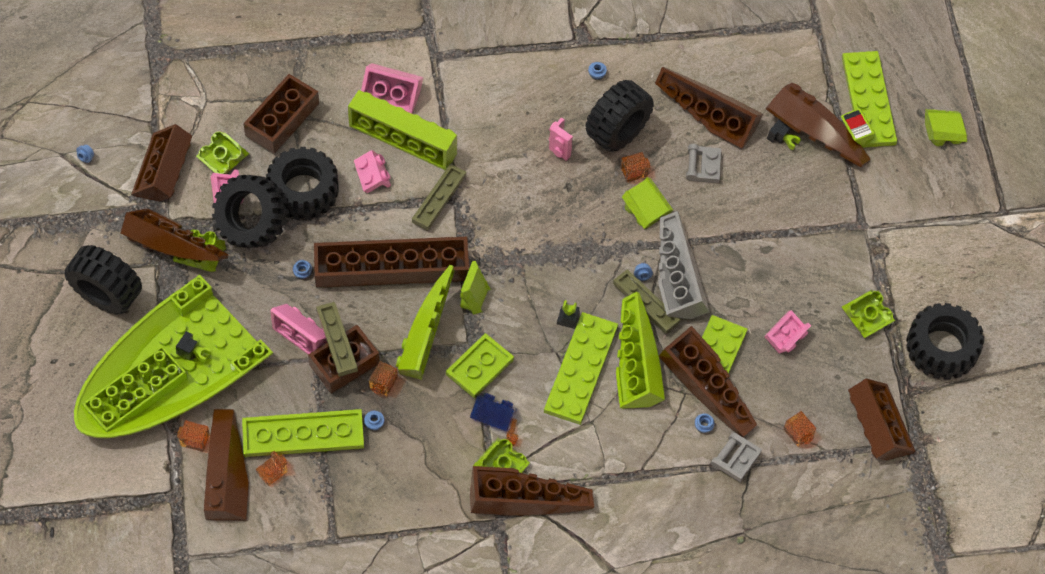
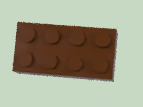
(281, 113)

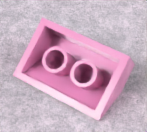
(393, 86)
(297, 328)

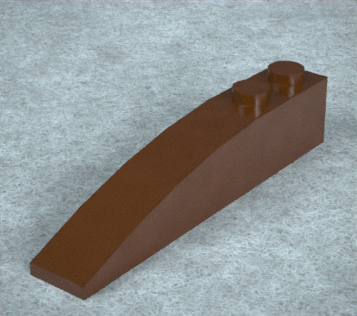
(715, 110)
(806, 114)
(166, 236)
(706, 379)
(226, 471)
(514, 493)

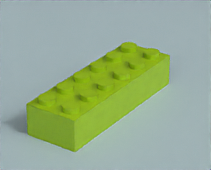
(402, 129)

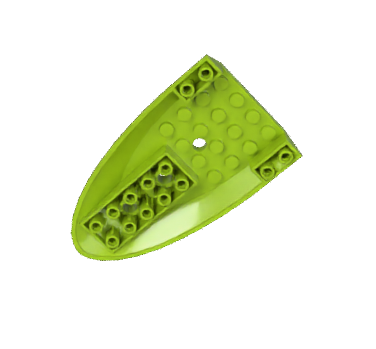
(149, 351)

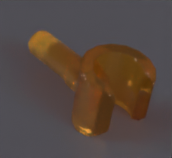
(510, 434)

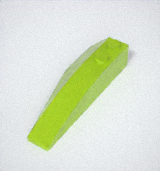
(424, 328)
(639, 364)

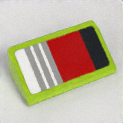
(858, 126)

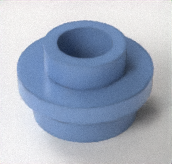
(597, 74)
(85, 153)
(302, 264)
(643, 272)
(704, 418)
(374, 425)

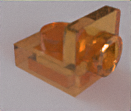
(272, 468)

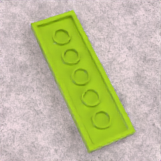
(869, 94)
(581, 368)
(303, 433)

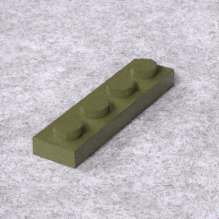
(439, 197)
(655, 309)
(336, 339)

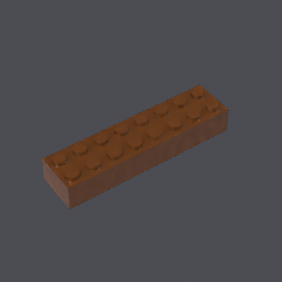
(389, 261)

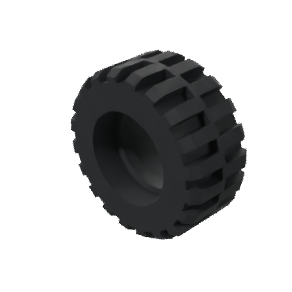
(619, 115)
(309, 163)
(227, 211)
(103, 279)
(955, 322)

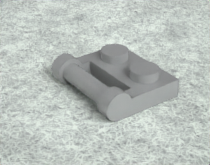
(709, 165)
(742, 459)

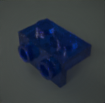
(493, 412)

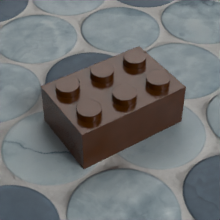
(364, 353)

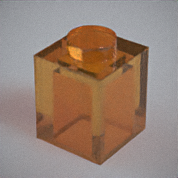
(634, 166)
(383, 378)
(800, 429)
(193, 435)

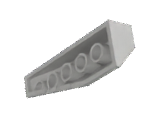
(679, 275)

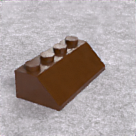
(162, 164)
(881, 420)

